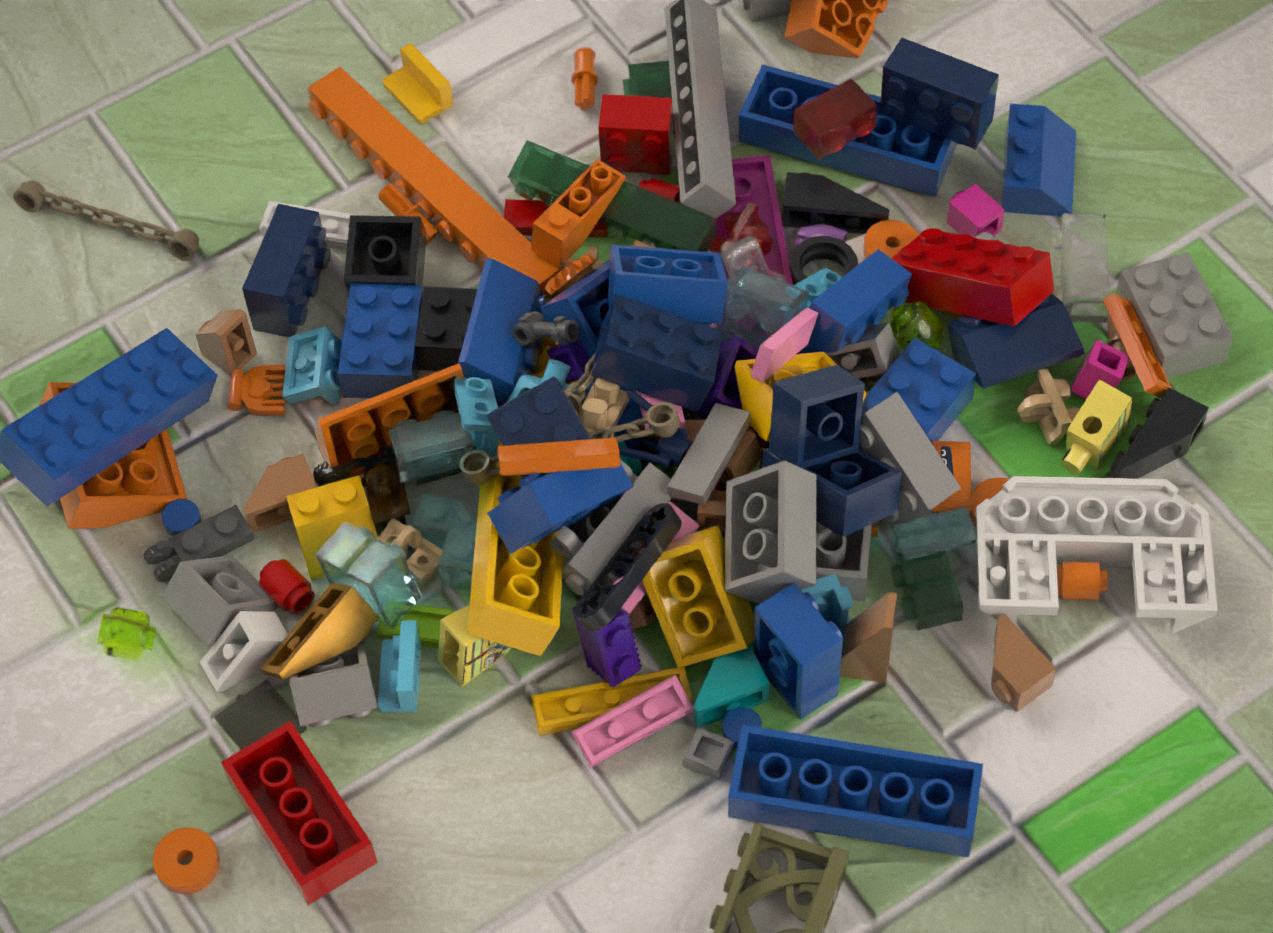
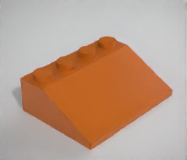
(364, 427)
(127, 489)

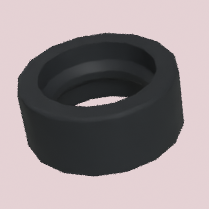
(821, 248)

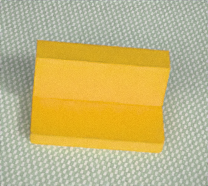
(419, 86)

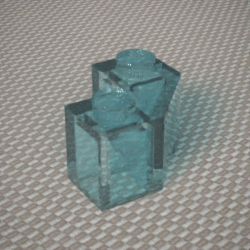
(452, 530)

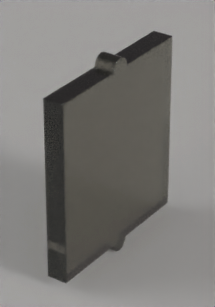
(256, 715)

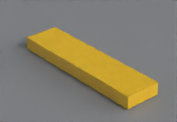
(579, 705)

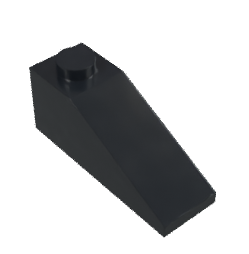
(819, 200)

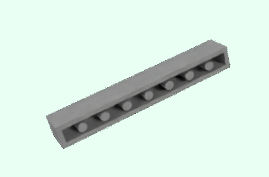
(699, 107)

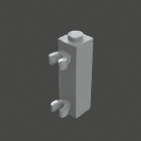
(596, 552)

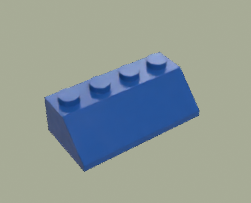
(489, 344)

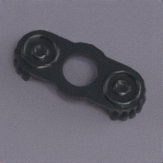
(325, 474)

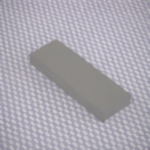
(709, 453)

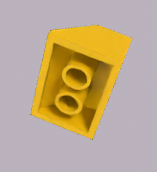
(758, 396)
(692, 600)

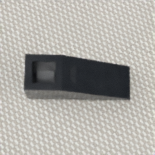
(1165, 436)

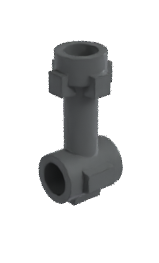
(535, 326)

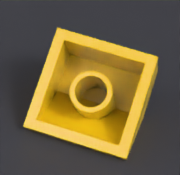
(322, 511)

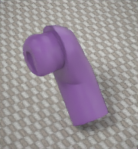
(808, 232)

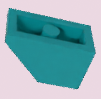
(731, 683)

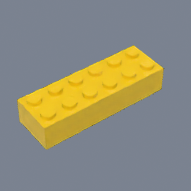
(513, 594)

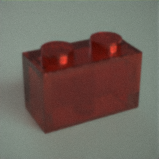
(835, 118)

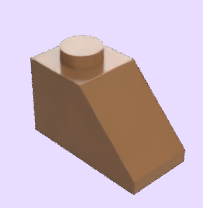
(227, 340)
(268, 501)
(1018, 667)

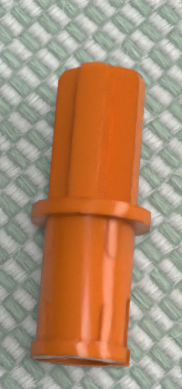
(584, 78)
(400, 206)

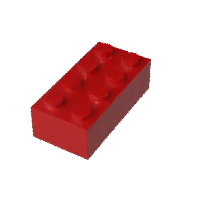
(976, 276)
(299, 812)

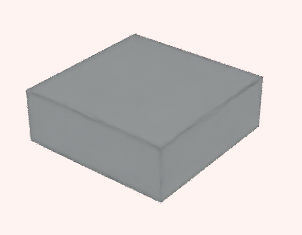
(708, 753)

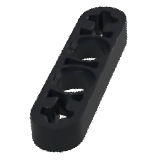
(603, 598)

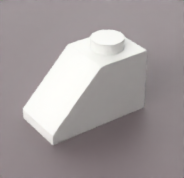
(243, 648)

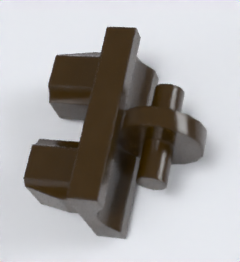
(386, 493)

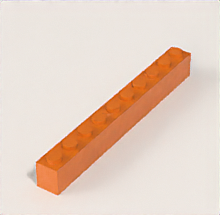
(423, 177)

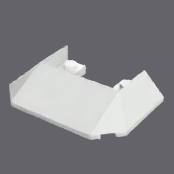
(1100, 520)

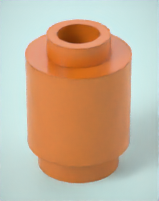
(1081, 580)

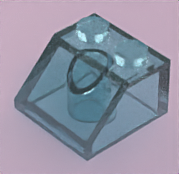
(429, 445)

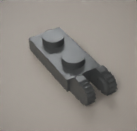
(204, 540)

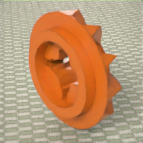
(571, 274)

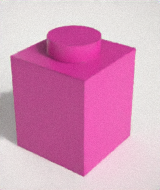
(974, 212)
(1101, 364)

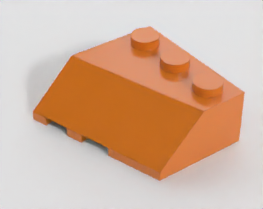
(833, 25)

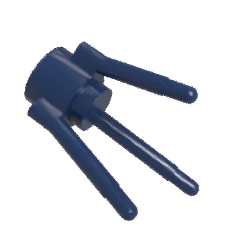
(669, 450)

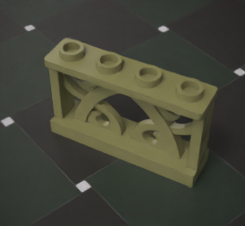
(820, 884)

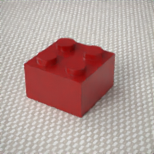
(636, 133)

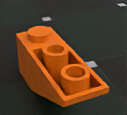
(575, 213)

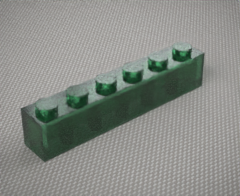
(631, 212)

